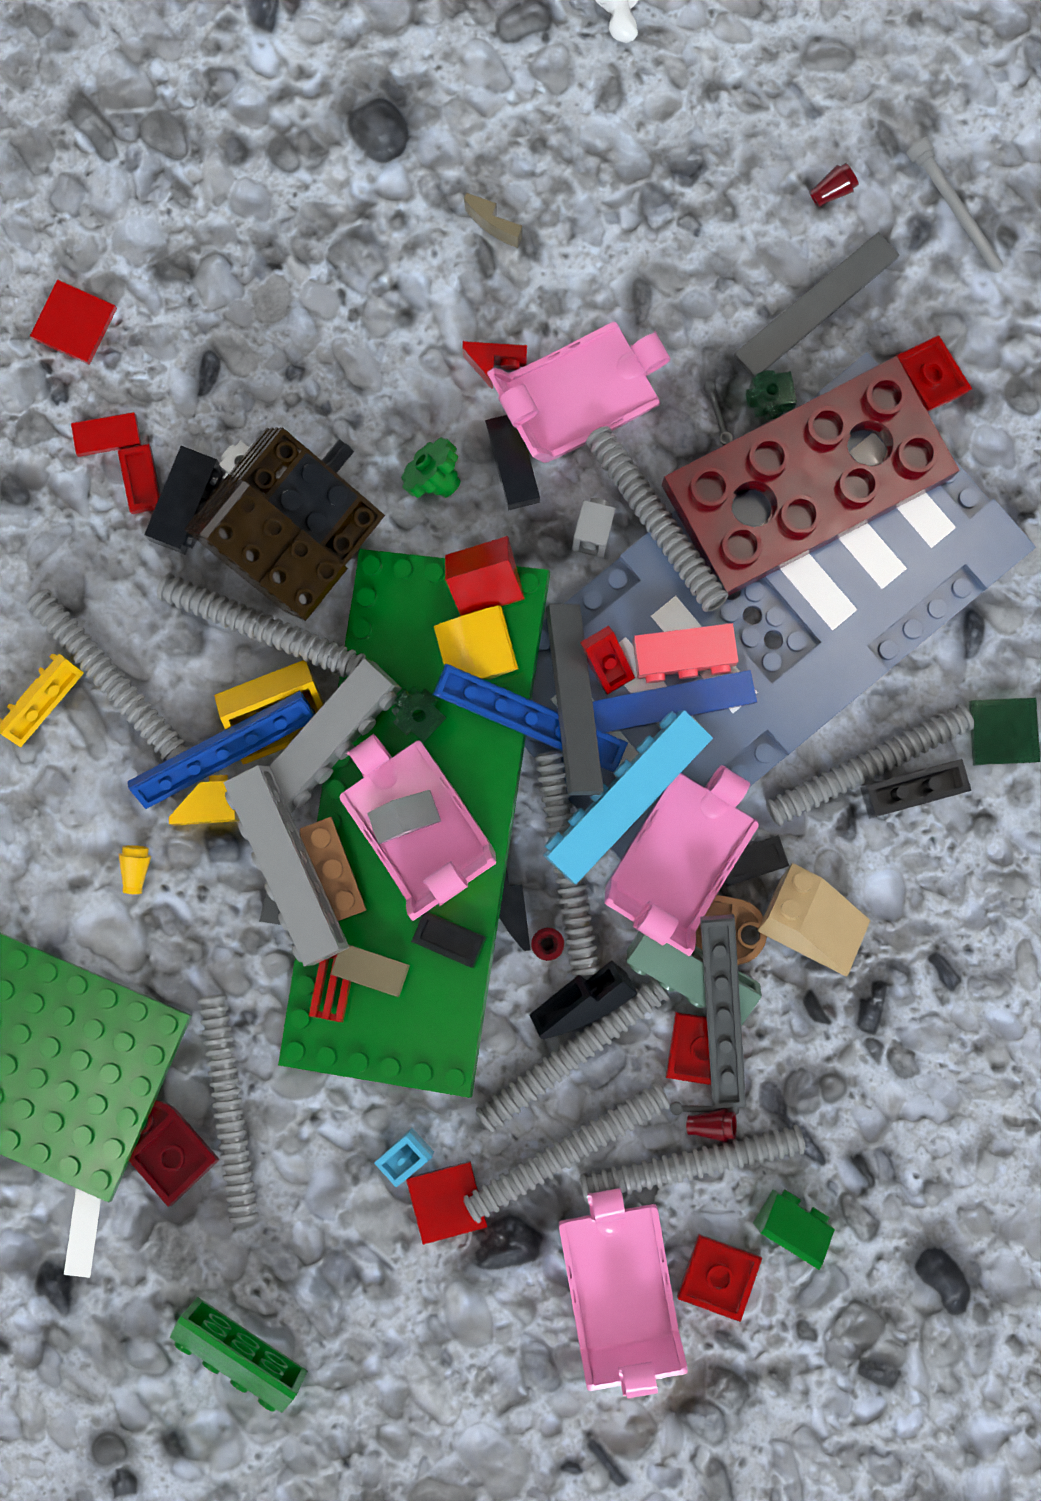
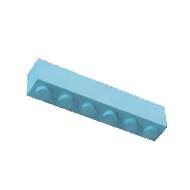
(627, 796)

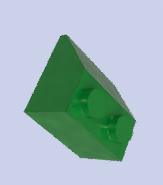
(795, 1228)

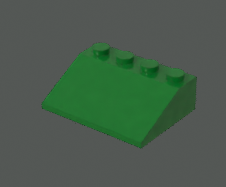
(238, 1355)

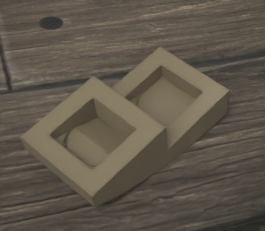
(485, 213)
(371, 970)

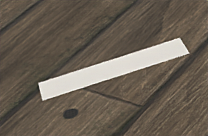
(82, 1234)

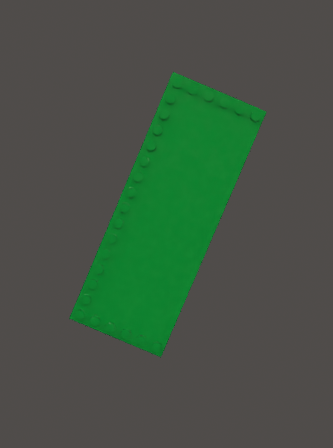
(436, 1024)

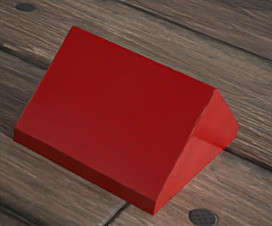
(483, 576)

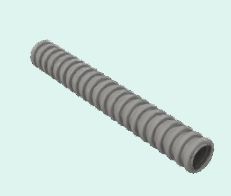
(657, 519)
(258, 625)
(105, 675)
(870, 764)
(572, 894)
(570, 1056)
(228, 1109)
(566, 1152)
(696, 1162)

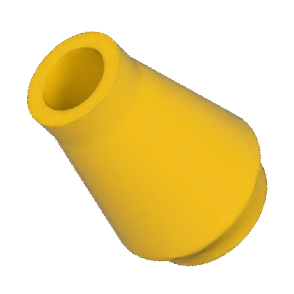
(133, 866)

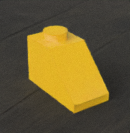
(205, 804)

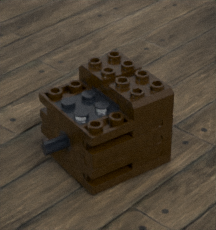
(286, 520)

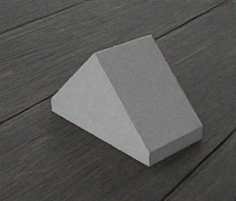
(403, 816)

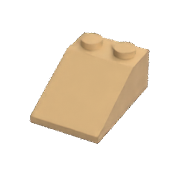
(814, 920)

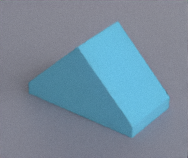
(404, 1157)

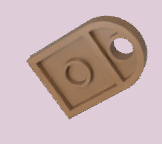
(745, 915)

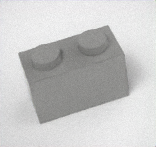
(593, 527)

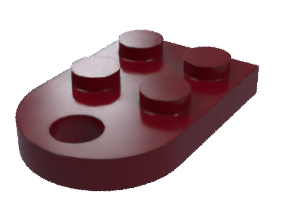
(171, 1154)

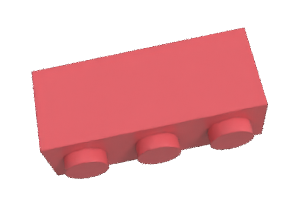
(685, 652)

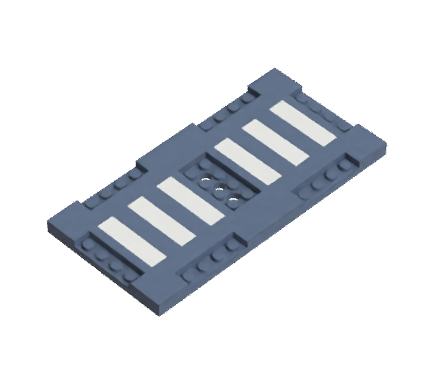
(838, 611)

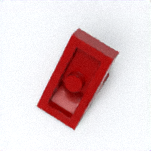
(486, 355)
(607, 660)

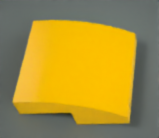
(477, 643)

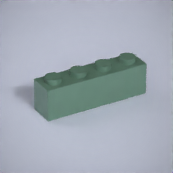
(684, 972)

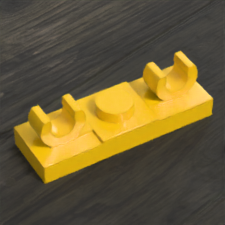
(39, 699)

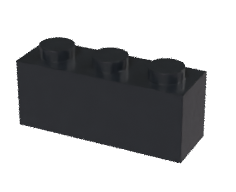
(182, 497)
(915, 788)

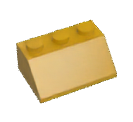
(260, 693)

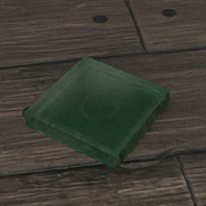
(1004, 731)

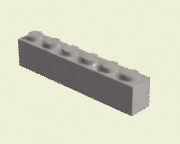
(333, 732)
(285, 865)

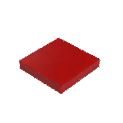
(73, 322)
(934, 373)
(689, 1049)
(440, 1204)
(719, 1277)

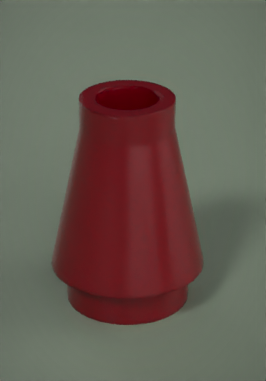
(834, 185)
(553, 953)
(713, 1125)

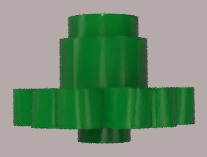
(432, 470)

